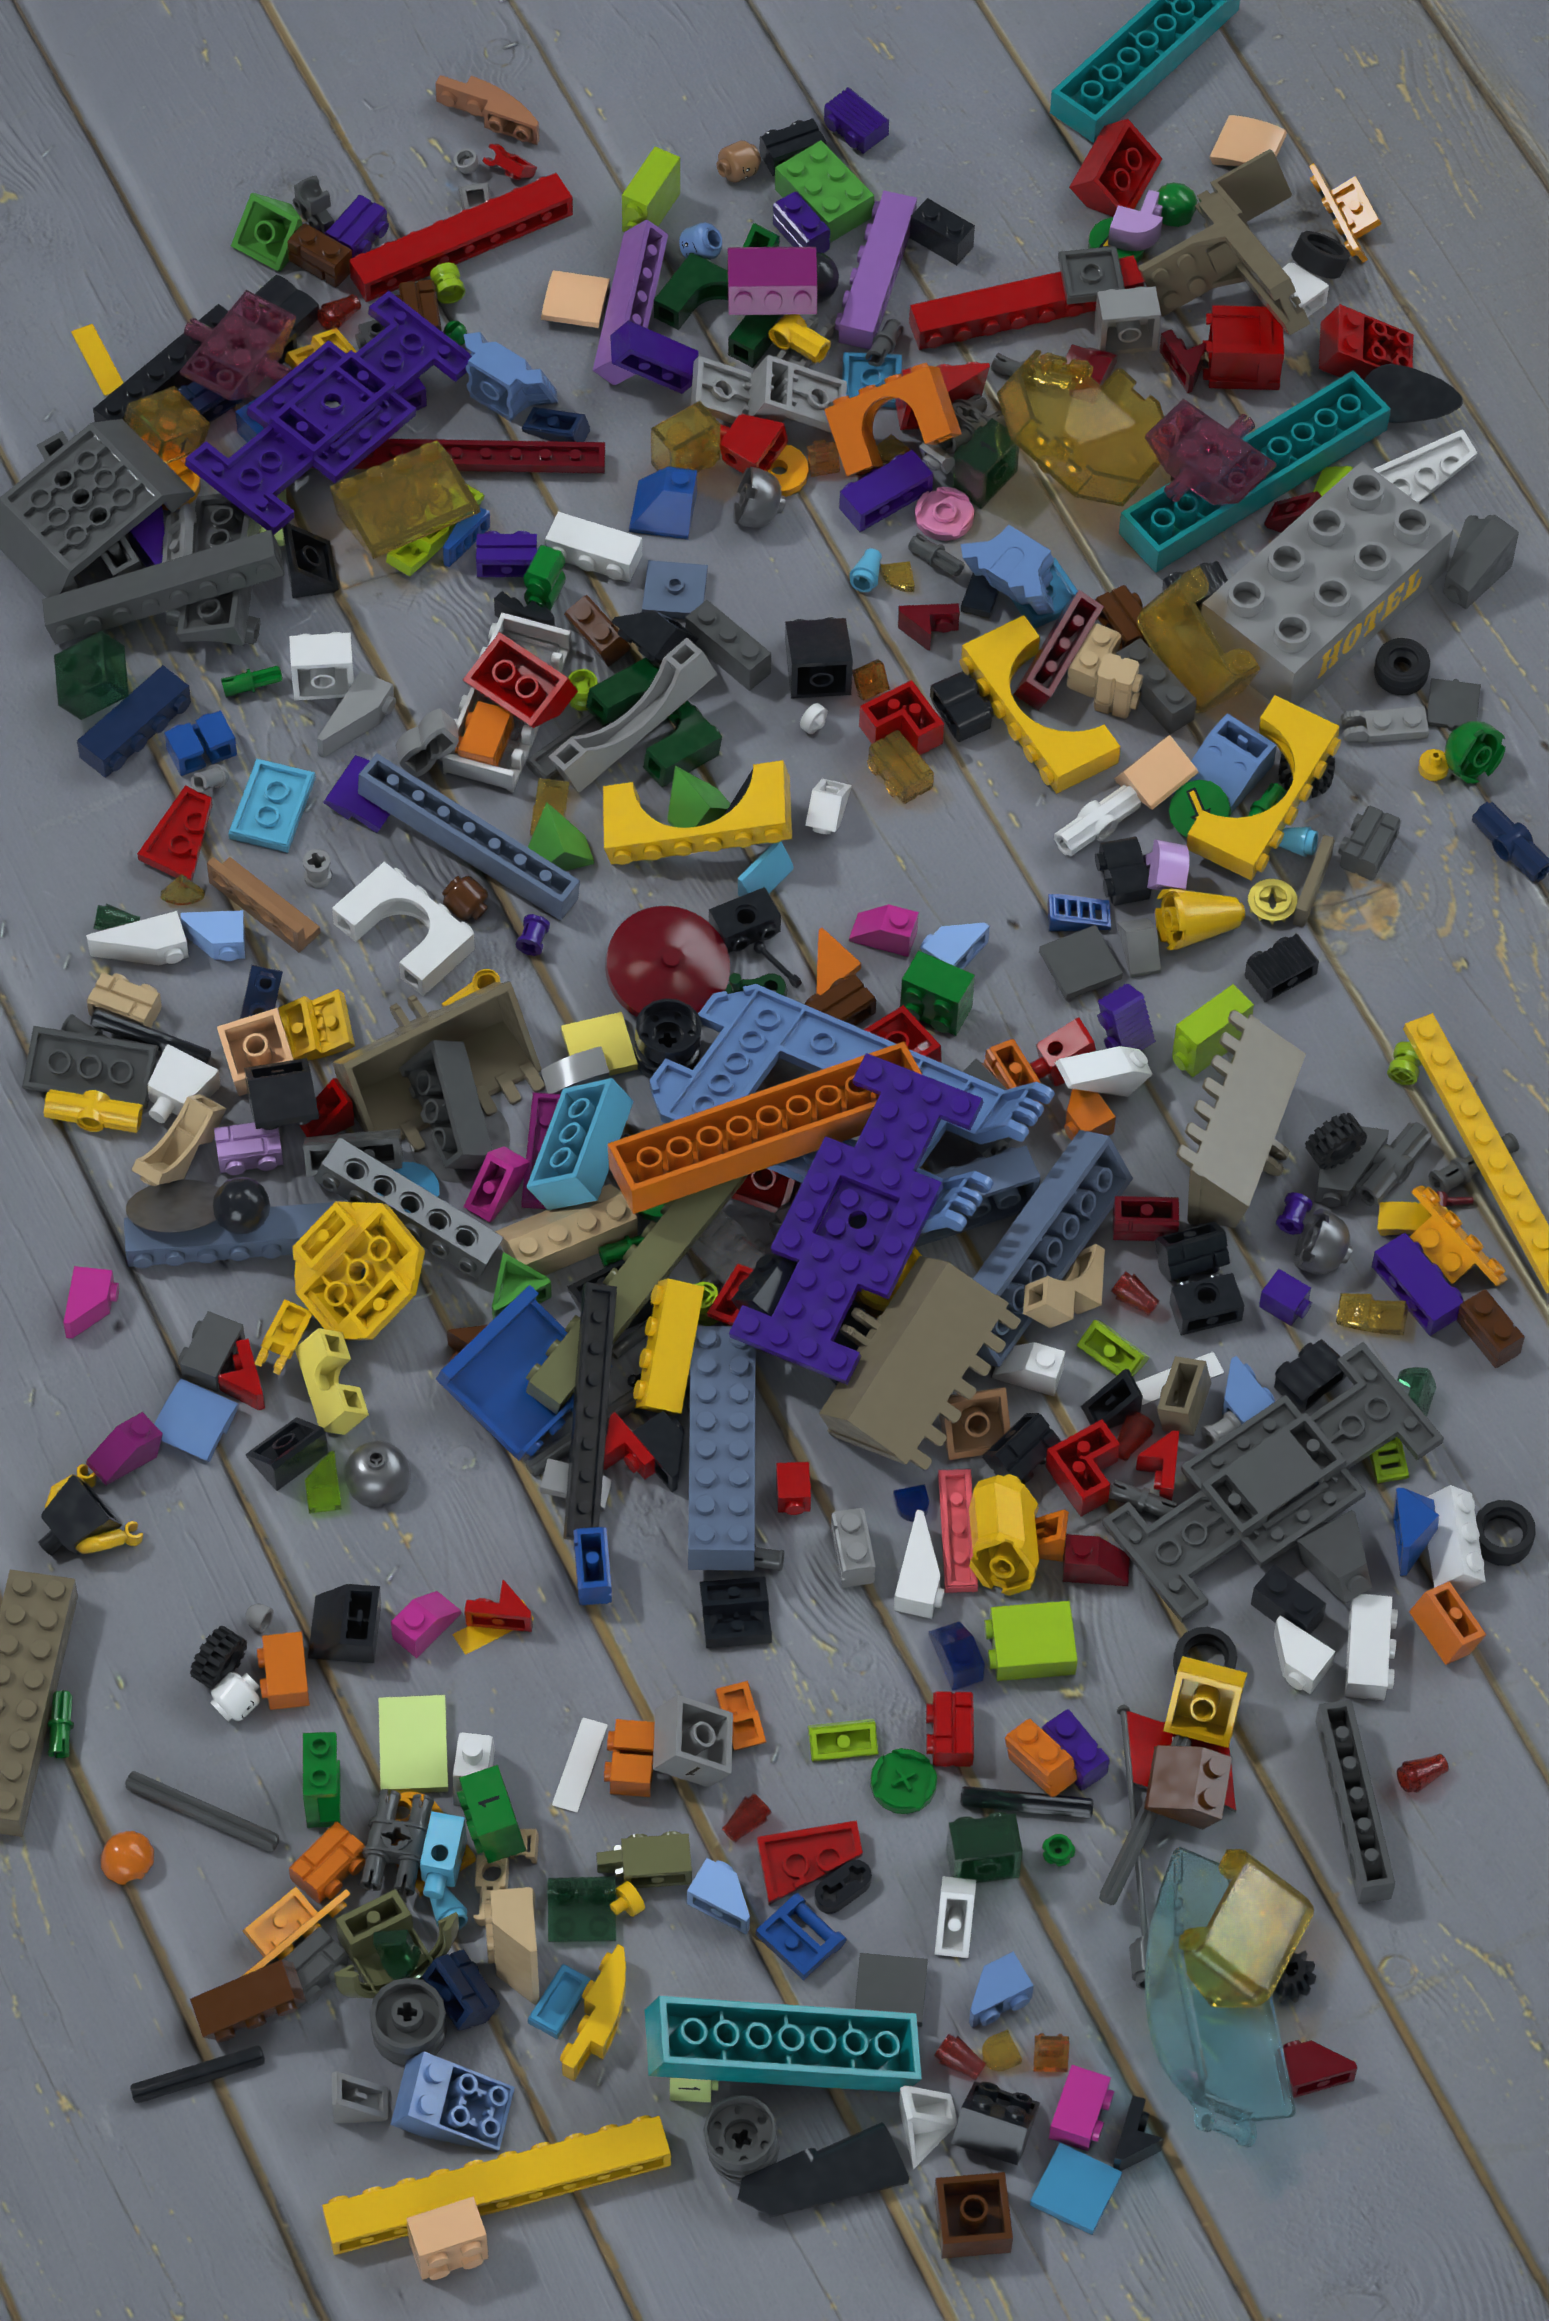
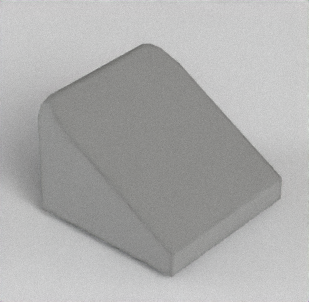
(473, 195)

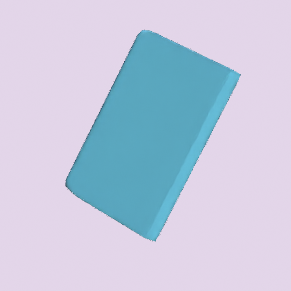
(766, 870)

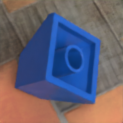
(665, 503)

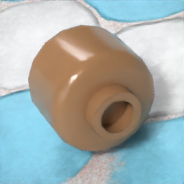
(738, 161)

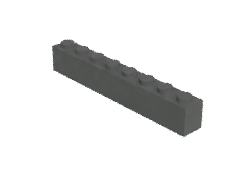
(163, 587)

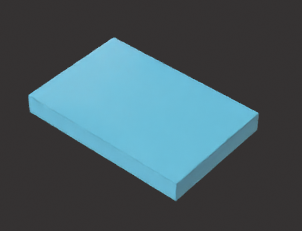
(272, 805)

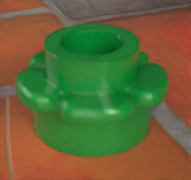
(1061, 1842)

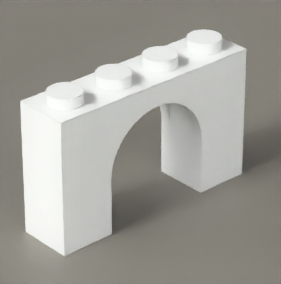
(390, 893)

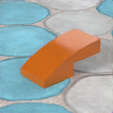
(746, 1719)

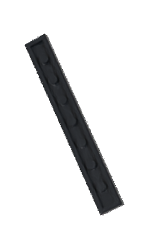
(590, 1408)

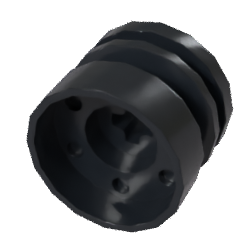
(667, 1031)

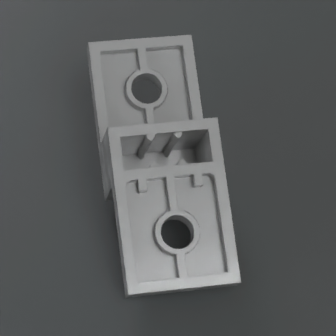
(771, 392)

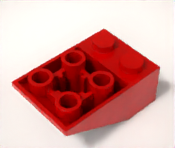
(1361, 343)
(960, 381)

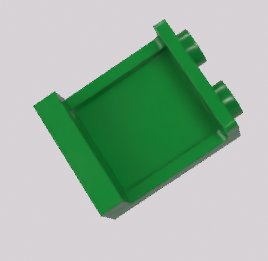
(321, 1779)

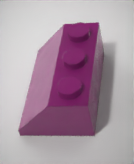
(772, 280)

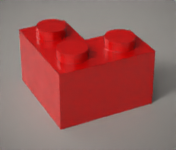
(904, 711)
(1079, 1463)

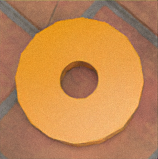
(797, 470)

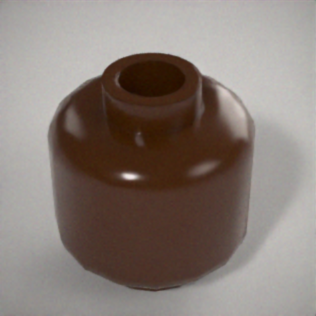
(465, 898)

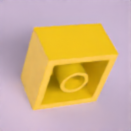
(1205, 1701)

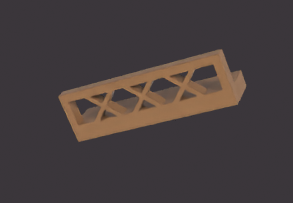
(262, 903)

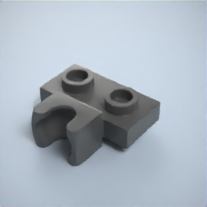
(313, 203)

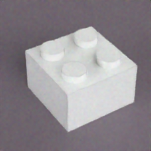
(321, 665)

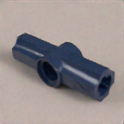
(1512, 841)

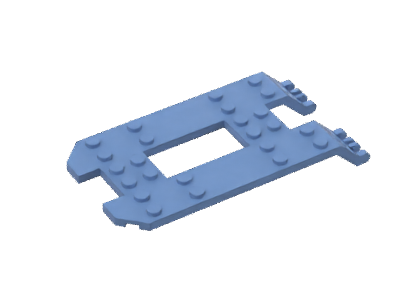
(766, 1026)

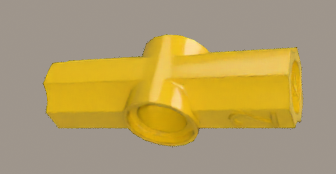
(93, 1111)

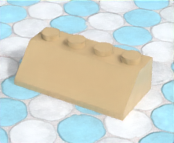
(570, 1233)
(513, 1940)

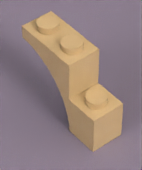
(177, 1148)
(1056, 1300)

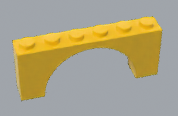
(1060, 756)
(758, 818)
(1245, 842)

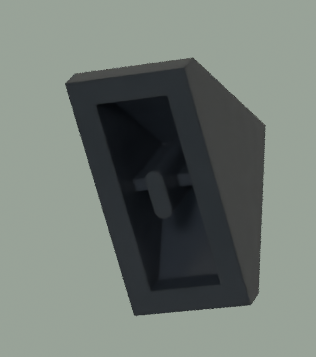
(1114, 1401)

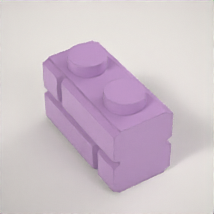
(247, 1148)

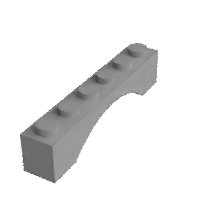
(589, 755)

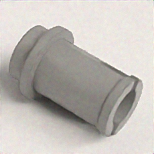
(214, 776)

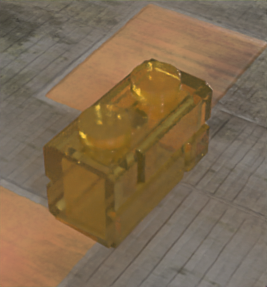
(900, 767)

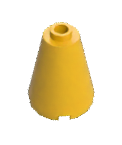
(1195, 916)

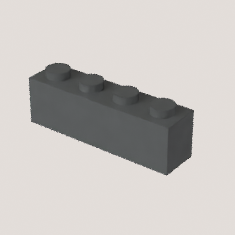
(449, 1102)

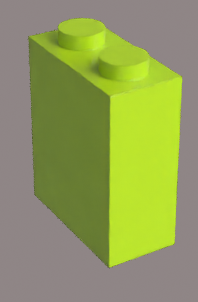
(652, 190)
(1200, 1032)
(1031, 1641)

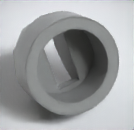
(464, 154)
(259, 1617)

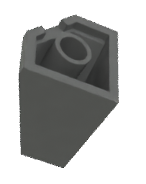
(1480, 558)

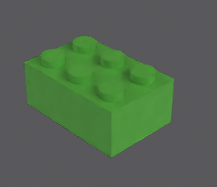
(827, 188)

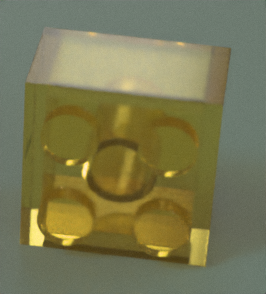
(168, 424)
(686, 440)

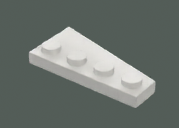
(1429, 466)

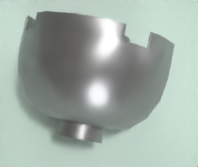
(758, 499)
(1323, 1244)
(377, 1474)

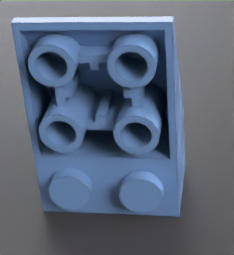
(1234, 758)
(452, 2103)

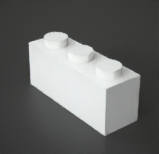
(595, 546)
(1456, 1544)
(1370, 1647)

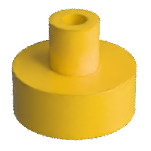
(1433, 765)
(628, 1900)

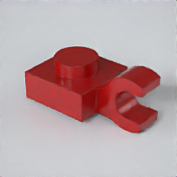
(513, 164)

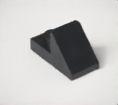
(1134, 2142)

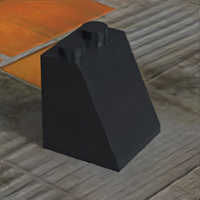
(818, 657)
(765, 1284)

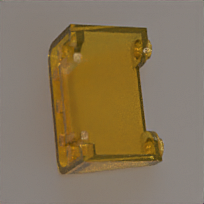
(1188, 646)
(1248, 1936)

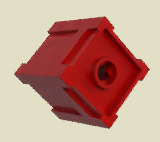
(1243, 348)

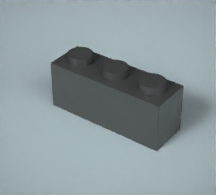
(729, 645)
(1160, 689)
(381, 1145)

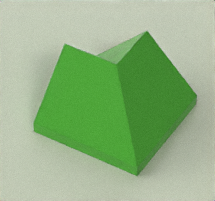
(266, 230)

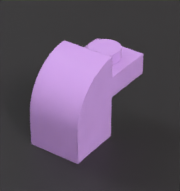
(1137, 229)
(1167, 865)

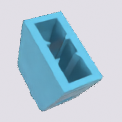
(442, 1853)

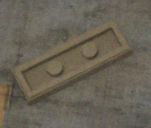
(1314, 881)

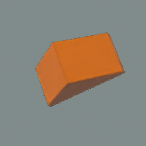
(1051, 1535)

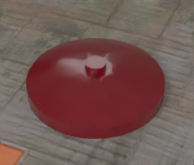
(666, 956)

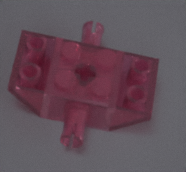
(240, 347)
(1207, 455)

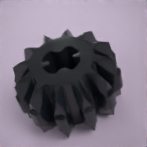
(1300, 1980)

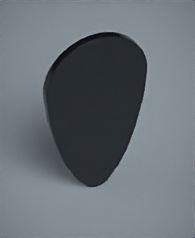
(1413, 393)

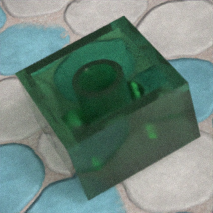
(985, 463)
(91, 675)
(984, 1848)

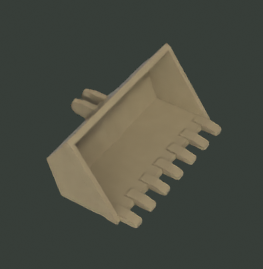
(494, 1042)
(1241, 1124)
(916, 1361)

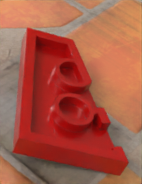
(179, 835)
(805, 1855)

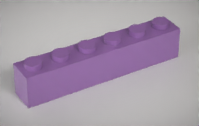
(876, 271)
(631, 291)

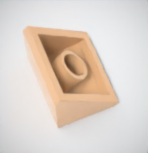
(1158, 772)

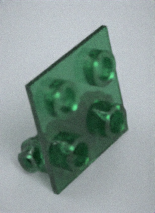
(581, 1909)

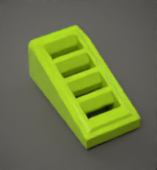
(1390, 1474)

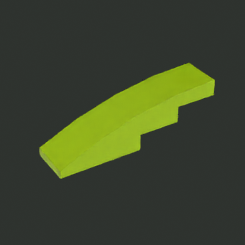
(417, 553)

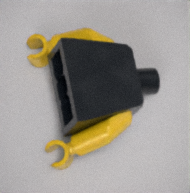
(82, 1519)

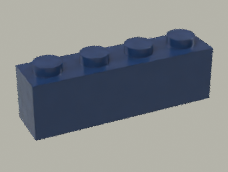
(134, 721)

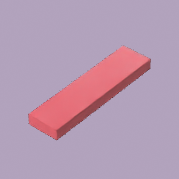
(957, 1550)

